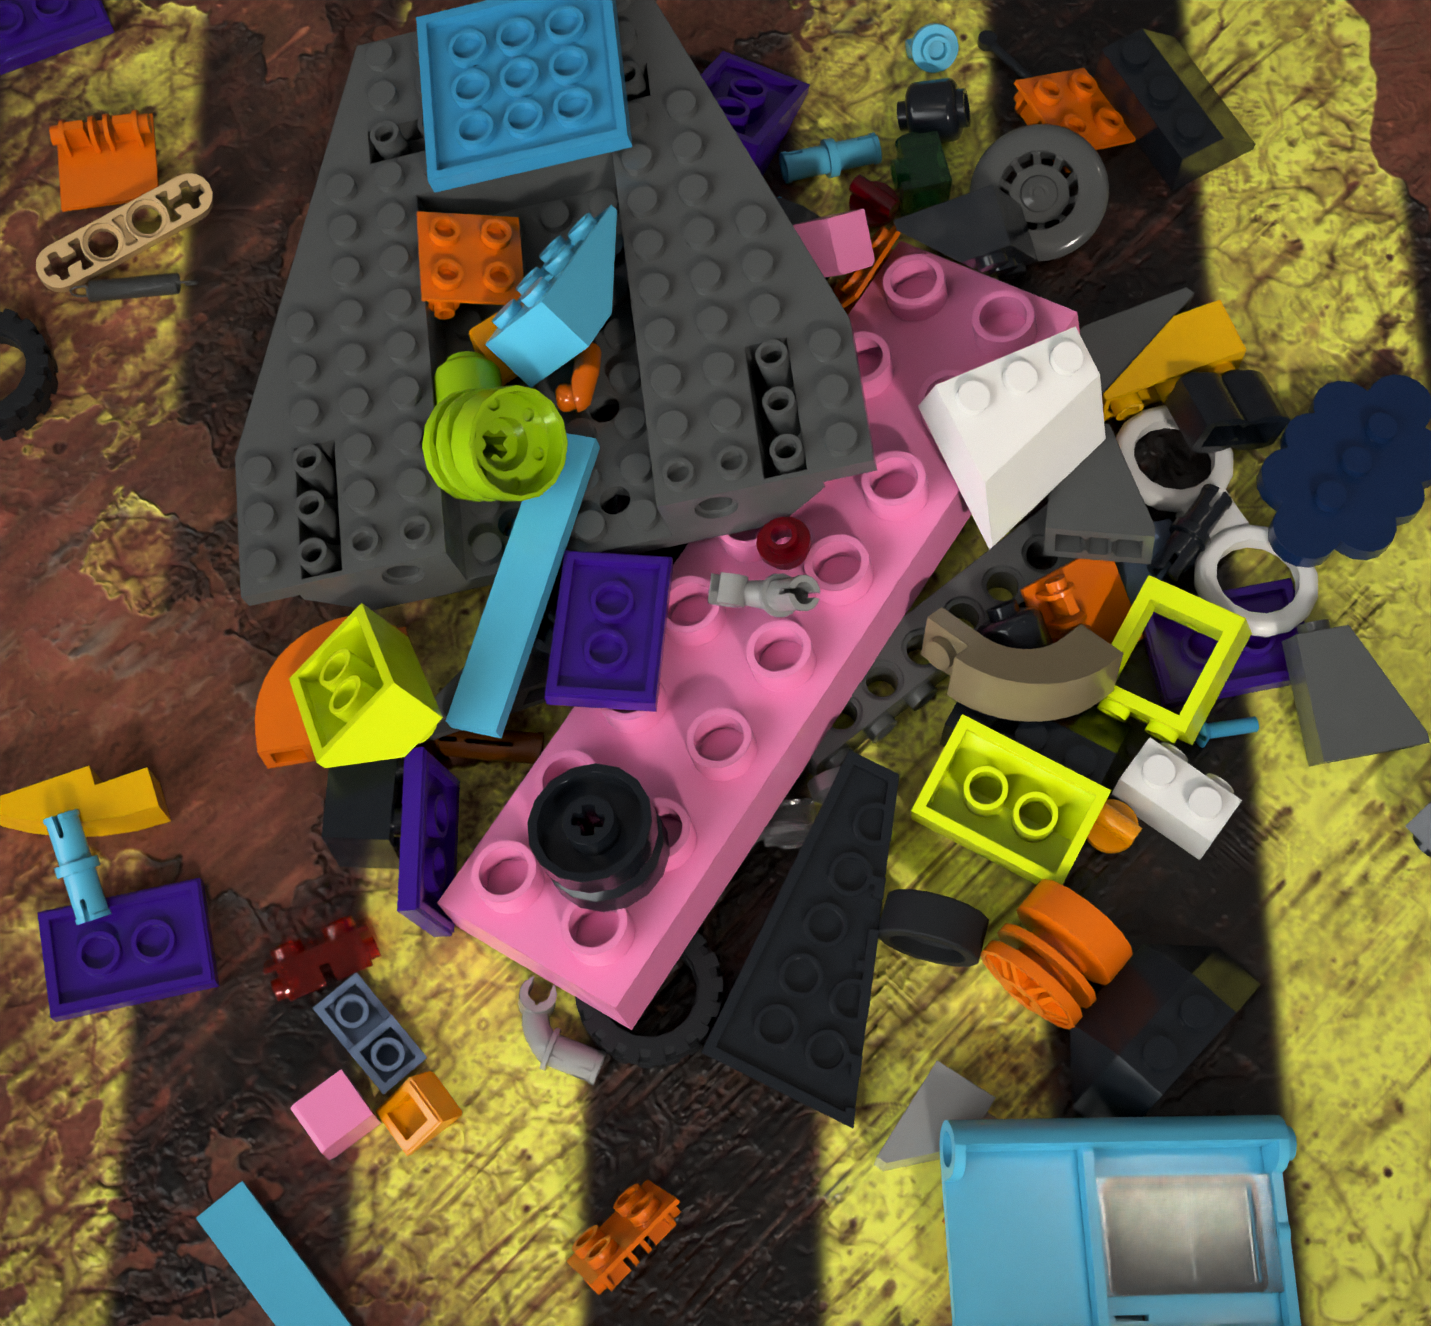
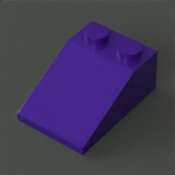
(756, 103)

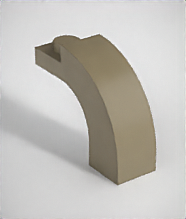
(1021, 682)

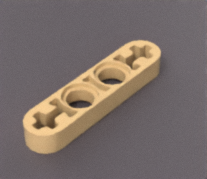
(120, 224)

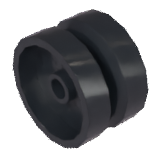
(598, 837)

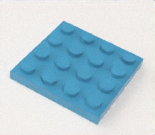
(520, 87)

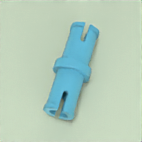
(830, 157)
(77, 866)

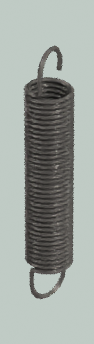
(133, 287)

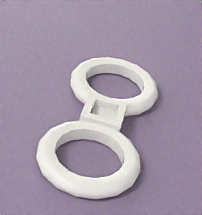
(1228, 535)

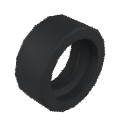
(933, 927)

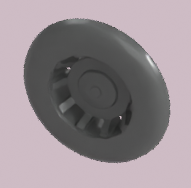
(1044, 189)

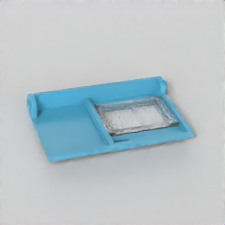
(1119, 1221)

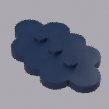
(1349, 471)

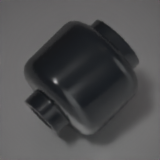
(935, 107)
(1016, 626)

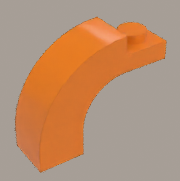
(278, 722)

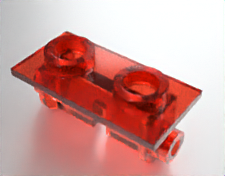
(299, 963)

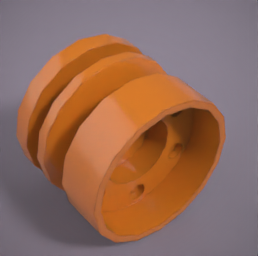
(1056, 954)

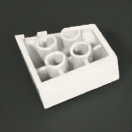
(1017, 427)

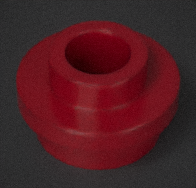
(785, 555)

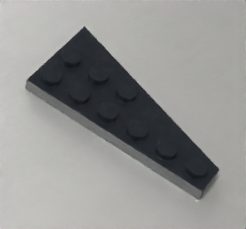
(809, 977)

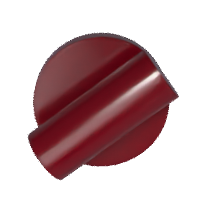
(875, 198)

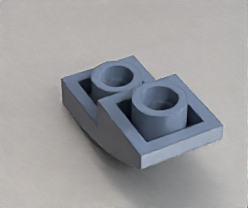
(369, 1033)

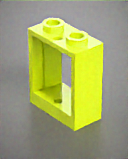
(1197, 614)

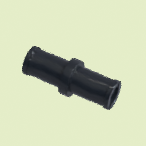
(1190, 534)

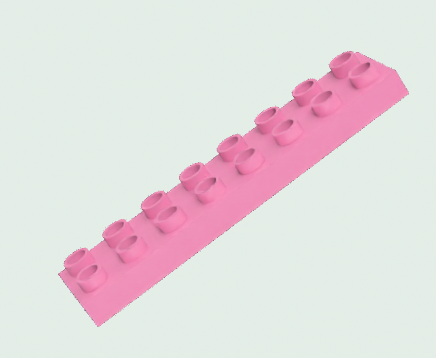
(748, 689)

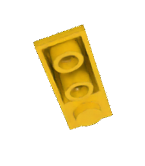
(1188, 343)

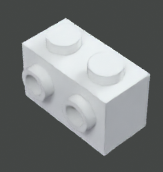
(1176, 797)

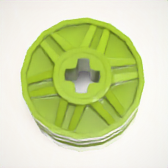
(495, 444)

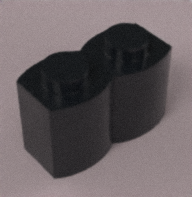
(1226, 410)

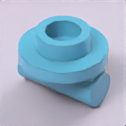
(933, 47)

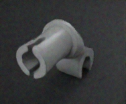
(776, 594)
(550, 1046)

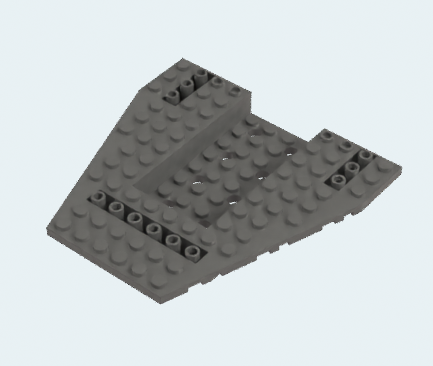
(716, 349)

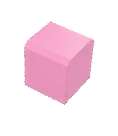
(838, 242)
(335, 1115)

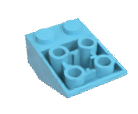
(560, 302)

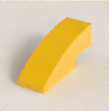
(104, 807)

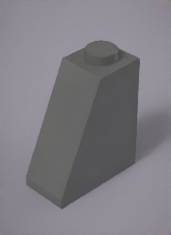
(1099, 511)
(1345, 697)

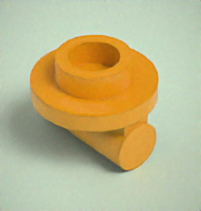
(1114, 828)

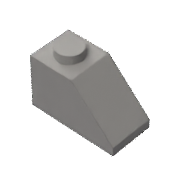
(940, 1098)

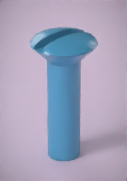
(1226, 728)

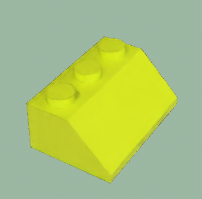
(364, 694)
(1009, 803)

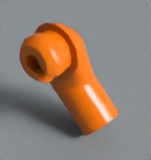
(584, 380)

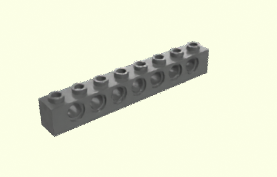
(914, 684)

